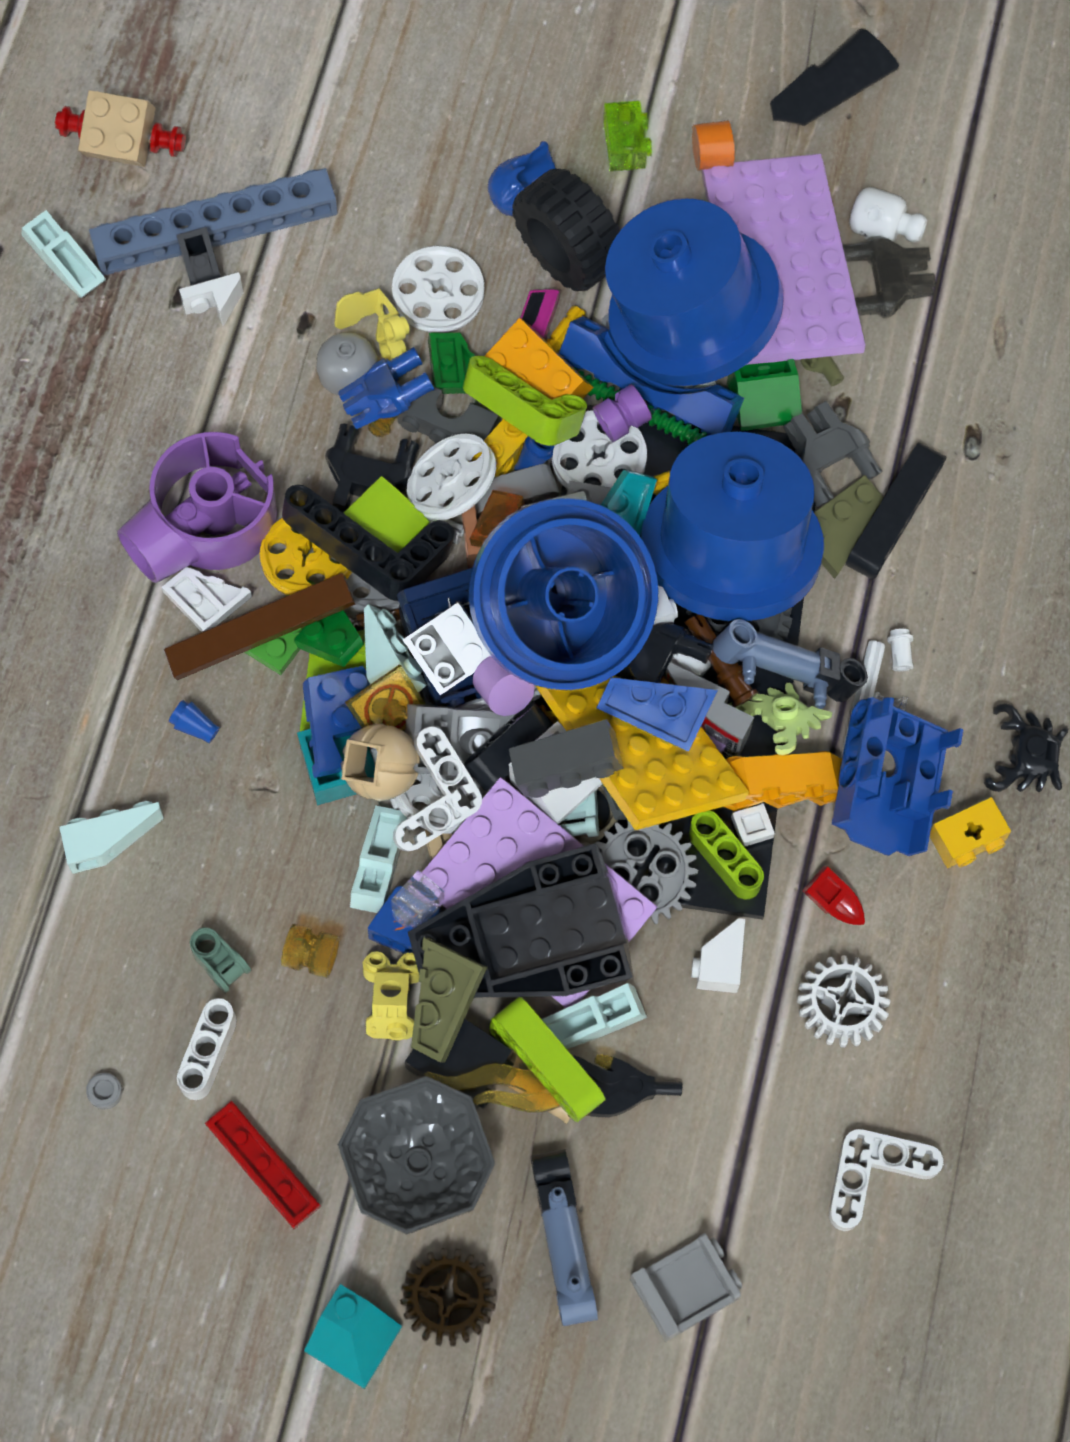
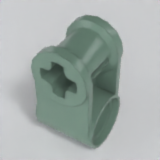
(221, 963)

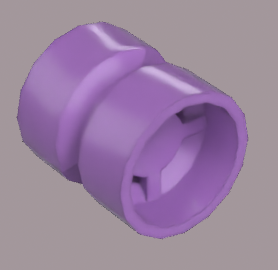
(625, 411)

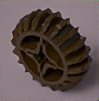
(432, 1292)

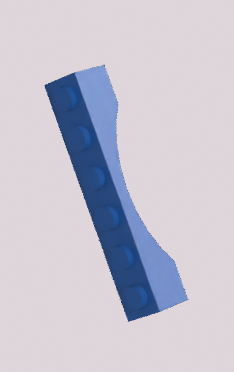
(593, 348)

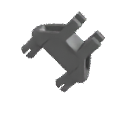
(830, 445)

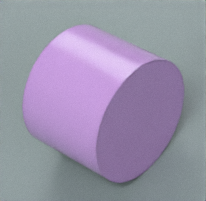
(500, 689)

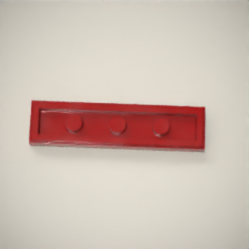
(262, 1165)

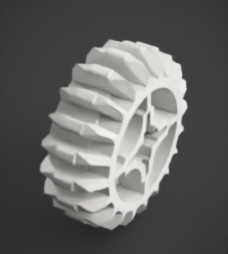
(831, 995)

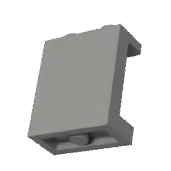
(687, 1286)

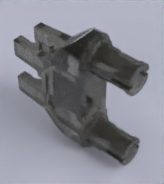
(891, 274)

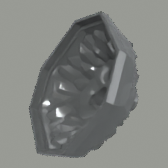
(416, 1155)

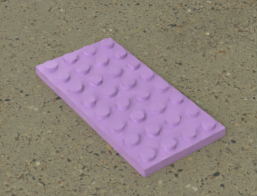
(792, 216)

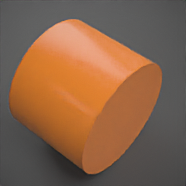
(713, 145)

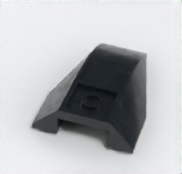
(539, 929)

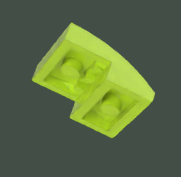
(387, 515)

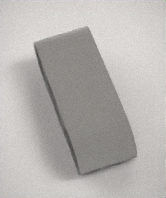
(532, 483)

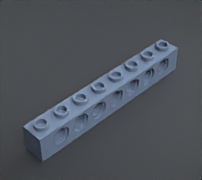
(228, 228)

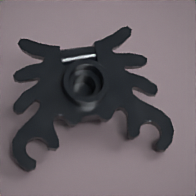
(1034, 752)

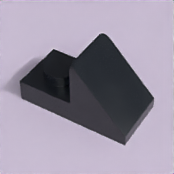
(198, 255)

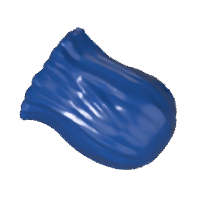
(516, 174)

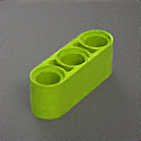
(731, 869)

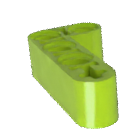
(522, 405)
(547, 1058)

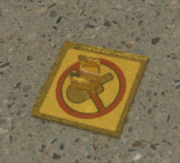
(385, 700)

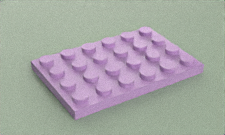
(505, 837)

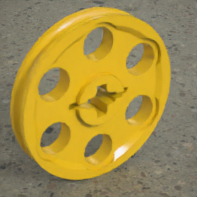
(293, 559)

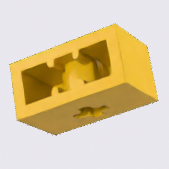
(981, 819)

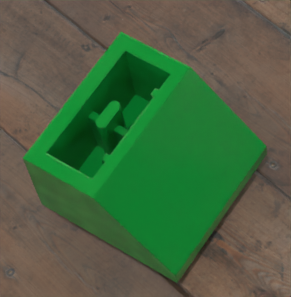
(769, 394)

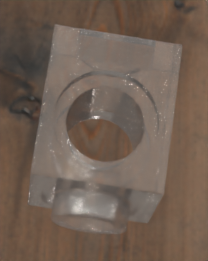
(417, 901)

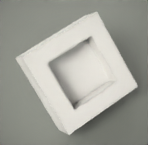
(752, 825)

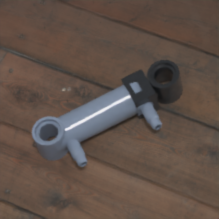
(818, 670)
(564, 1237)

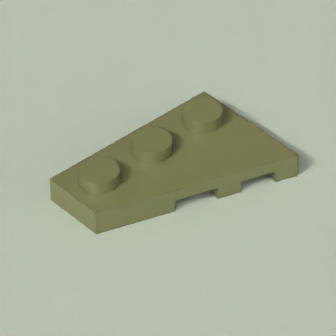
(444, 998)

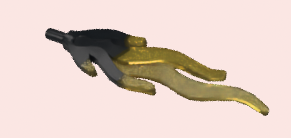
(619, 1082)

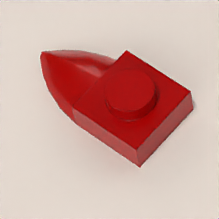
(835, 897)

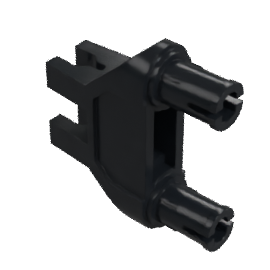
(358, 473)
(659, 651)

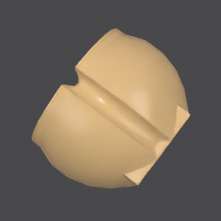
(393, 766)

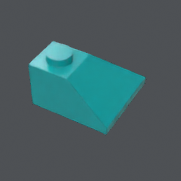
(352, 1336)

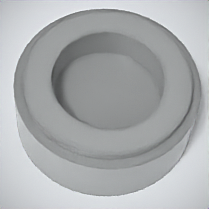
(104, 1091)

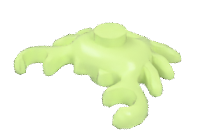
(785, 716)

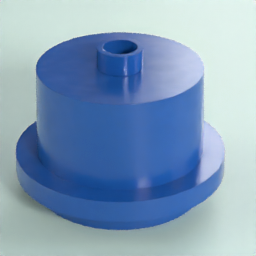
(690, 293)
(735, 528)
(563, 594)

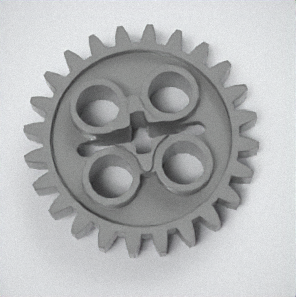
(669, 886)

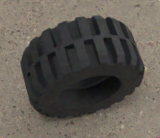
(566, 228)

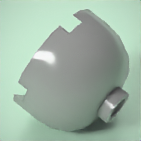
(344, 360)

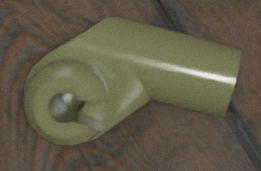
(825, 366)

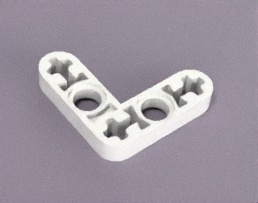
(448, 802)
(874, 1158)

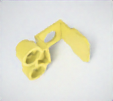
(390, 327)
(389, 1014)

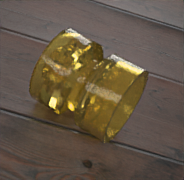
(310, 950)

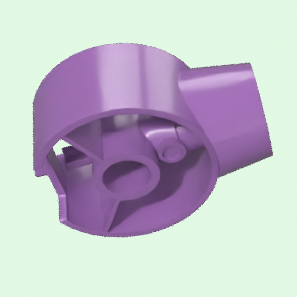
(170, 543)

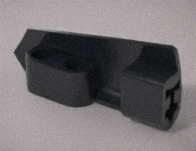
(840, 76)

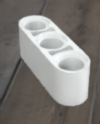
(206, 1065)

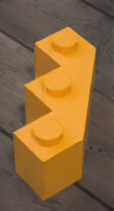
(787, 778)

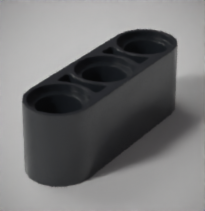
(493, 757)

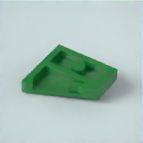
(448, 361)
(331, 639)

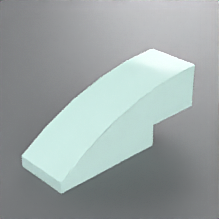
(62, 254)
(377, 861)
(596, 1016)

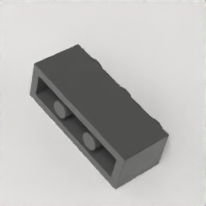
(566, 759)

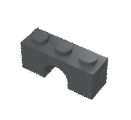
(425, 418)

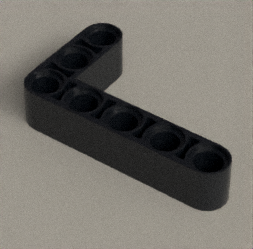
(332, 529)

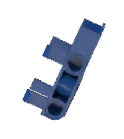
(899, 809)

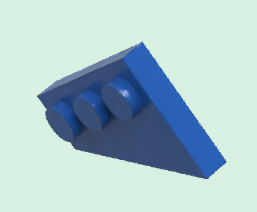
(659, 708)

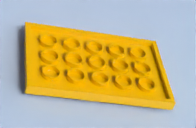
(657, 777)

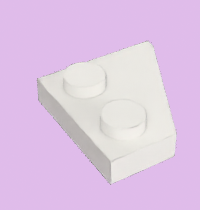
(204, 598)

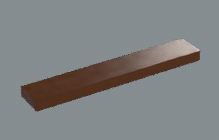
(259, 626)

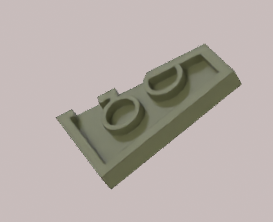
(845, 520)

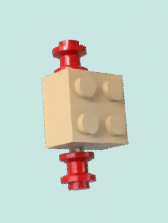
(118, 129)

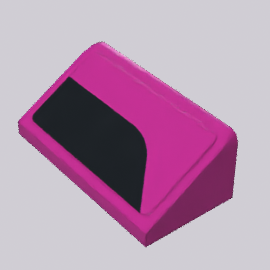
(540, 309)

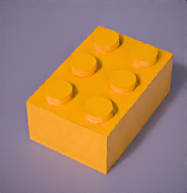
(537, 362)

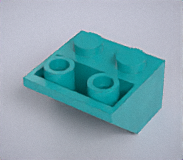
(331, 786)

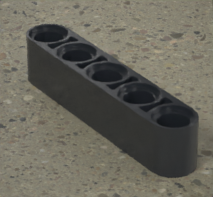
(895, 511)

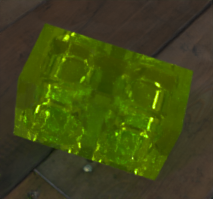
(623, 136)

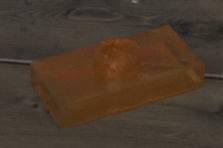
(497, 508)

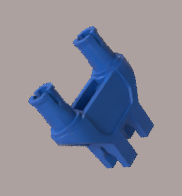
(379, 392)

